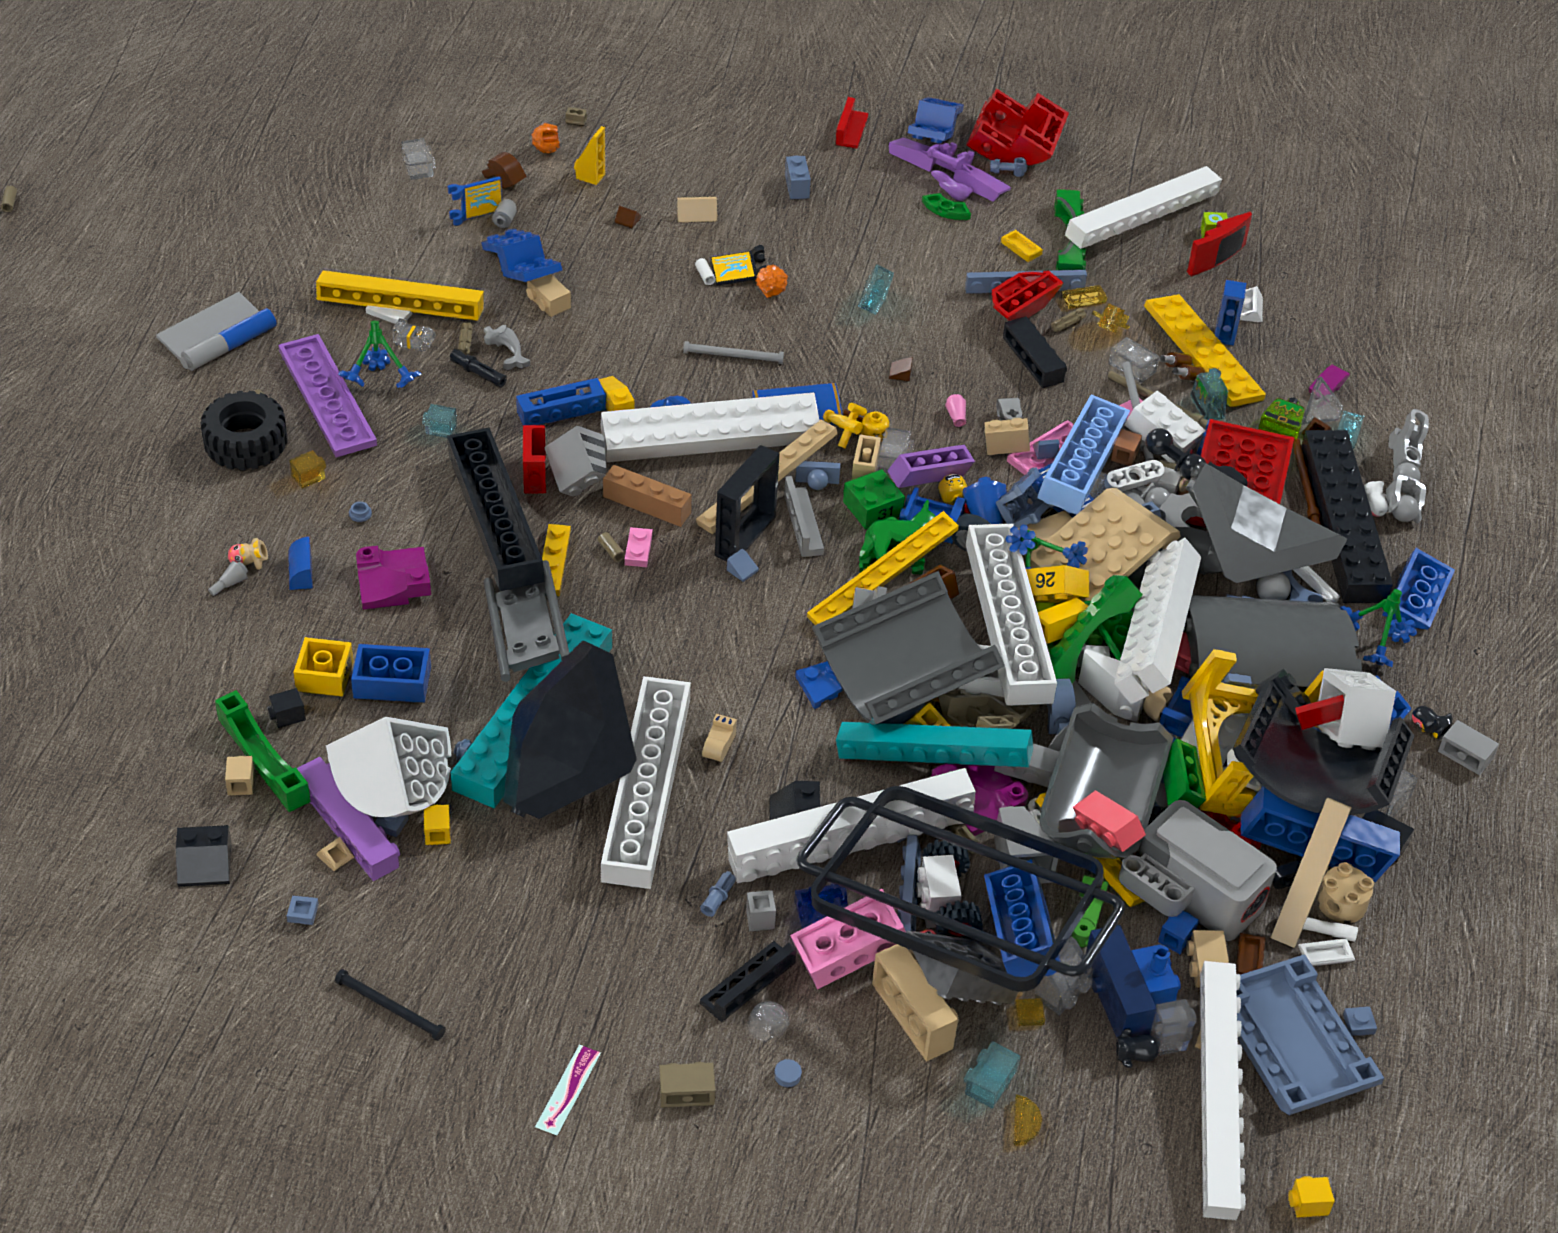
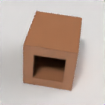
(1126, 447)

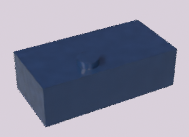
(1121, 986)

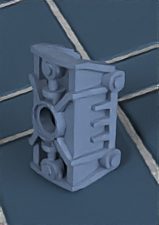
(1017, 501)

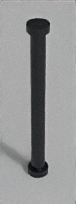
(436, 1031)

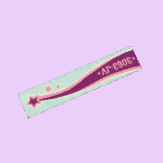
(568, 1090)

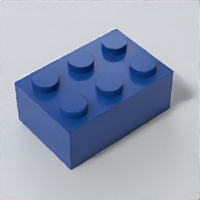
(391, 673)

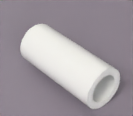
(705, 271)

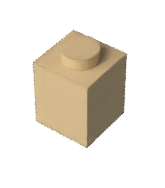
(239, 775)

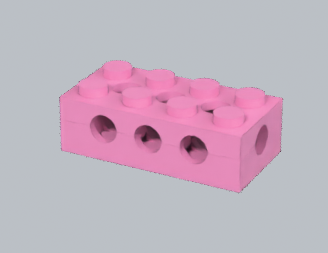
(836, 949)

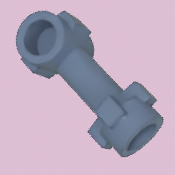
(1018, 167)

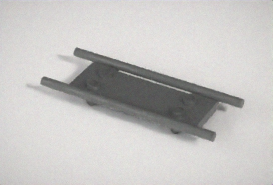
(526, 625)

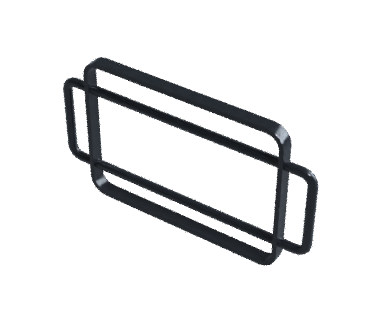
(993, 975)

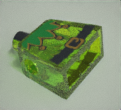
(1283, 417)

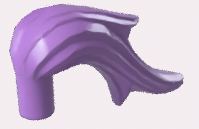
(954, 189)

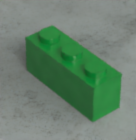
(1183, 775)

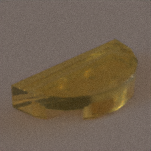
(1026, 1120)

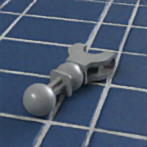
(1173, 508)

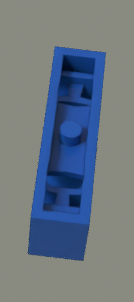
(561, 402)

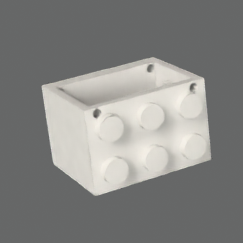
(1365, 708)

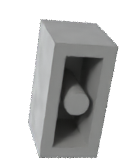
(1468, 747)

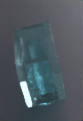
(876, 289)
(992, 1074)

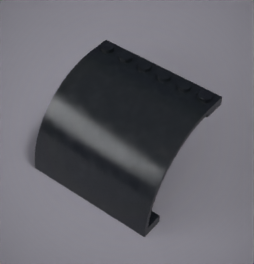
(1310, 767)

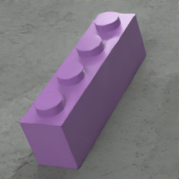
(930, 465)

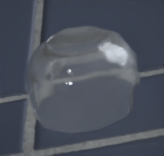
(768, 1020)

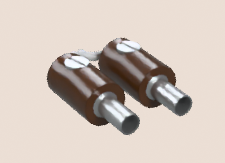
(1182, 365)

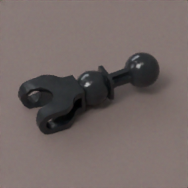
(1160, 442)

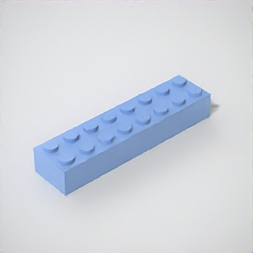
(1083, 455)

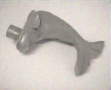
(506, 337)

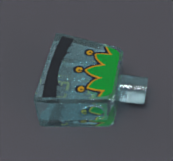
(1210, 394)

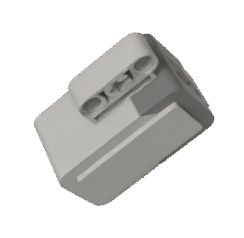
(1199, 869)

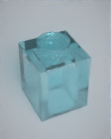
(440, 420)

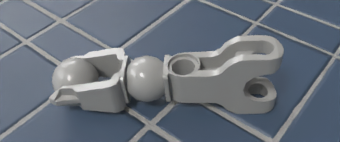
(1406, 475)

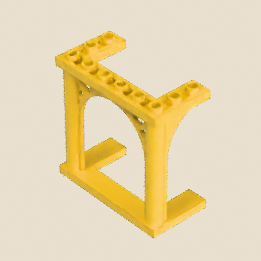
(1204, 693)

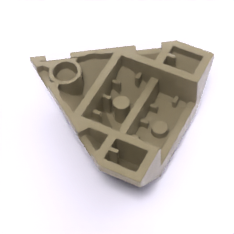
(982, 710)

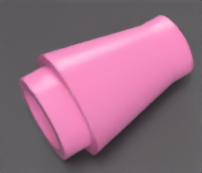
(956, 408)

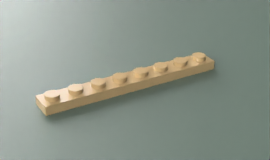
(788, 460)

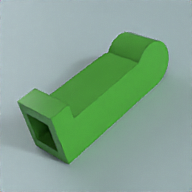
(1090, 918)

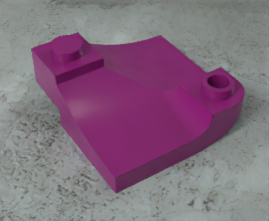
(391, 576)
(991, 788)

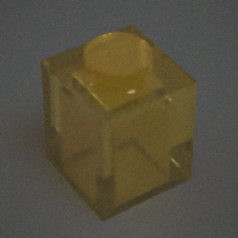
(307, 469)

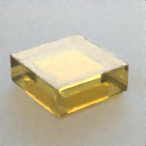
(1030, 1012)

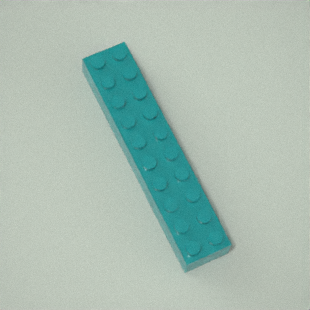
(484, 765)

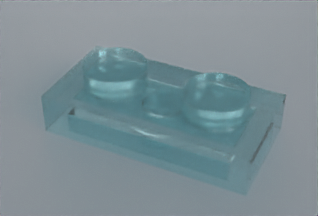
(1352, 423)

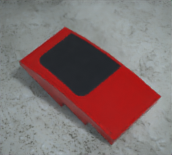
(1219, 244)

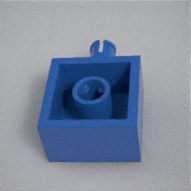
(1157, 973)

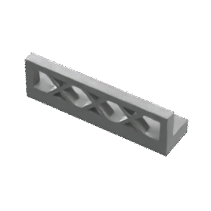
(803, 519)

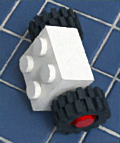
(940, 886)

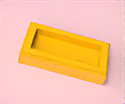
(1021, 245)

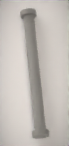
(778, 357)

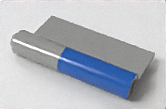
(216, 331)

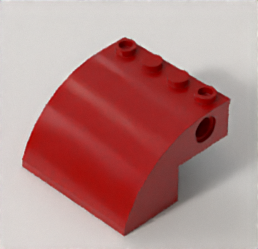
(1014, 131)

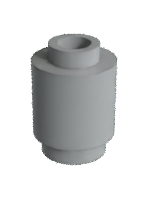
(504, 213)

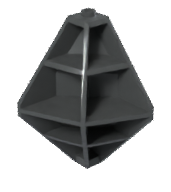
(1253, 532)

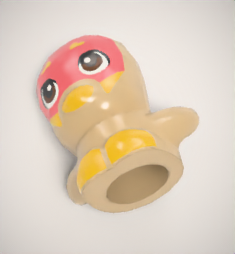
(249, 553)

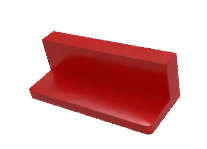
(850, 125)

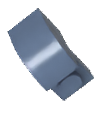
(1063, 705)

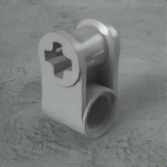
(1008, 408)

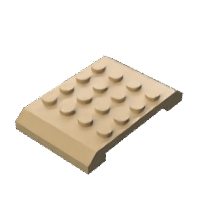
(1117, 536)

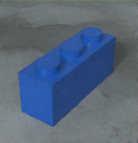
(1230, 311)

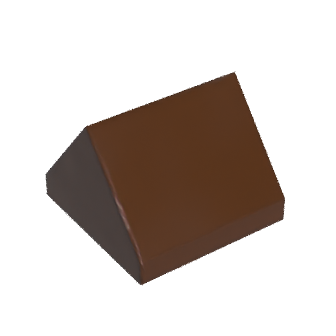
(627, 217)

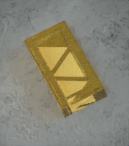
(1084, 296)

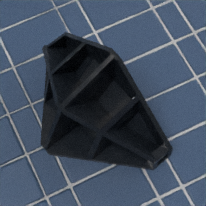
(568, 735)

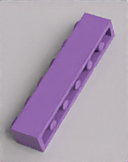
(354, 827)

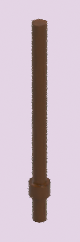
(1313, 512)

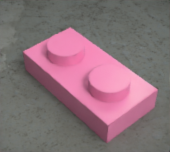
(638, 547)

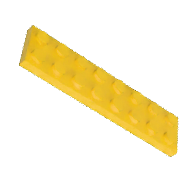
(1204, 347)

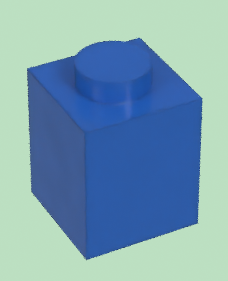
(1177, 931)

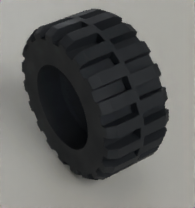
(248, 448)

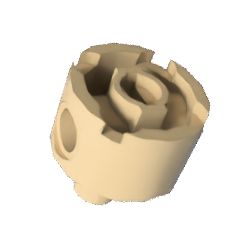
(1345, 893)

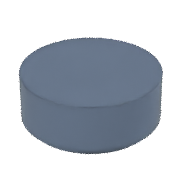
(788, 1073)

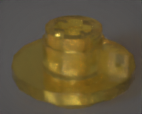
(1112, 318)

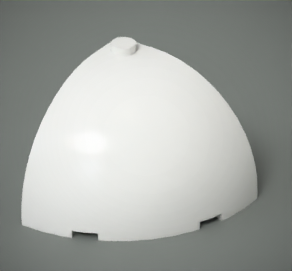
(391, 766)

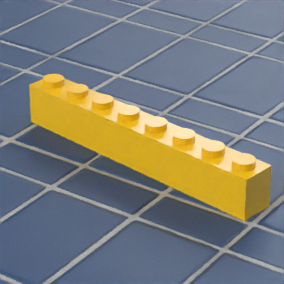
(400, 295)

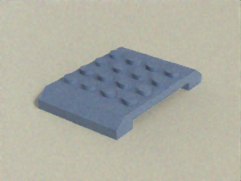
(1299, 1038)

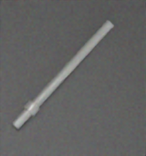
(1135, 401)

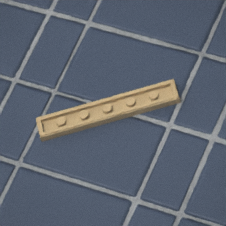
(1311, 872)

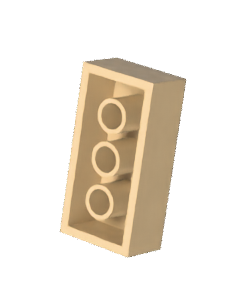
(914, 1001)

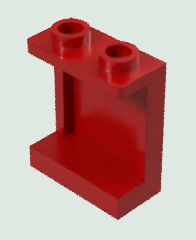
(534, 459)

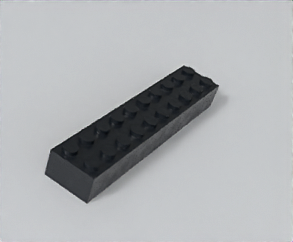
(495, 509)
(1345, 510)

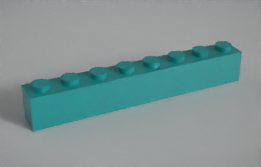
(935, 744)

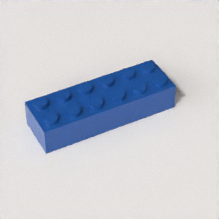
(1290, 828)
(1020, 916)

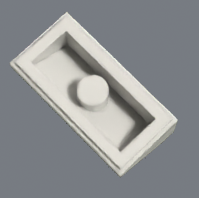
(1252, 306)

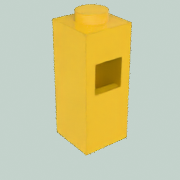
(1060, 618)

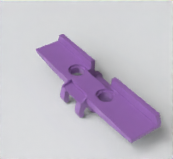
(943, 155)

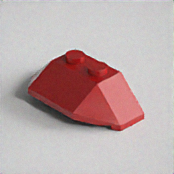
(1025, 294)

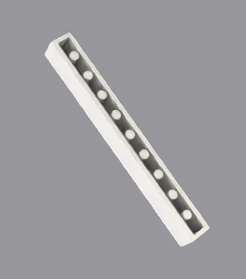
(1143, 207)
(1220, 1091)

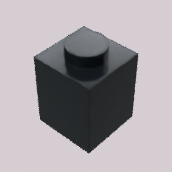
(286, 708)

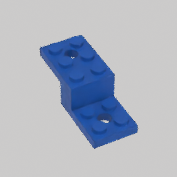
(935, 119)
(521, 255)

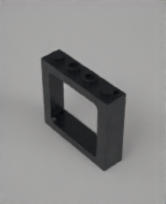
(735, 534)

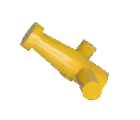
(848, 423)

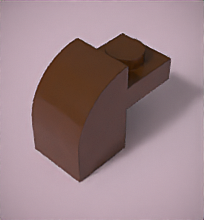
(506, 167)

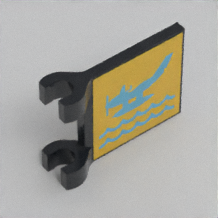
(737, 266)

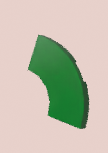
(946, 208)

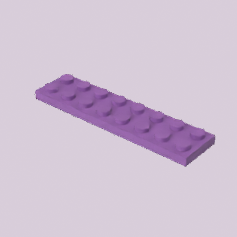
(327, 395)

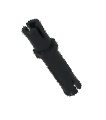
(471, 364)

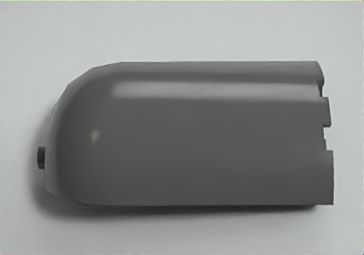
(1106, 758)

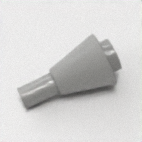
(233, 574)

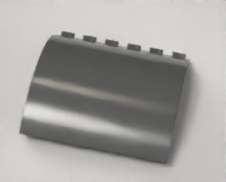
(902, 650)

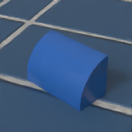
(300, 564)

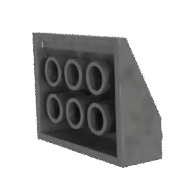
(957, 983)

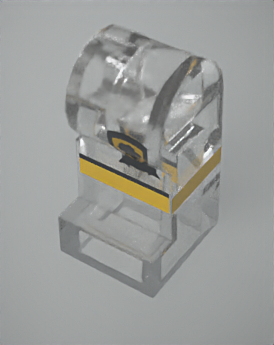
(412, 336)

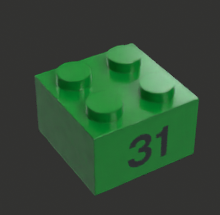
(873, 498)

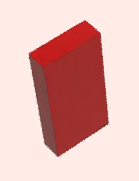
(1320, 712)

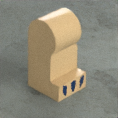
(720, 738)

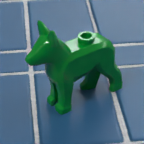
(891, 533)

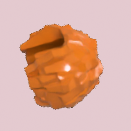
(546, 138)
(771, 280)

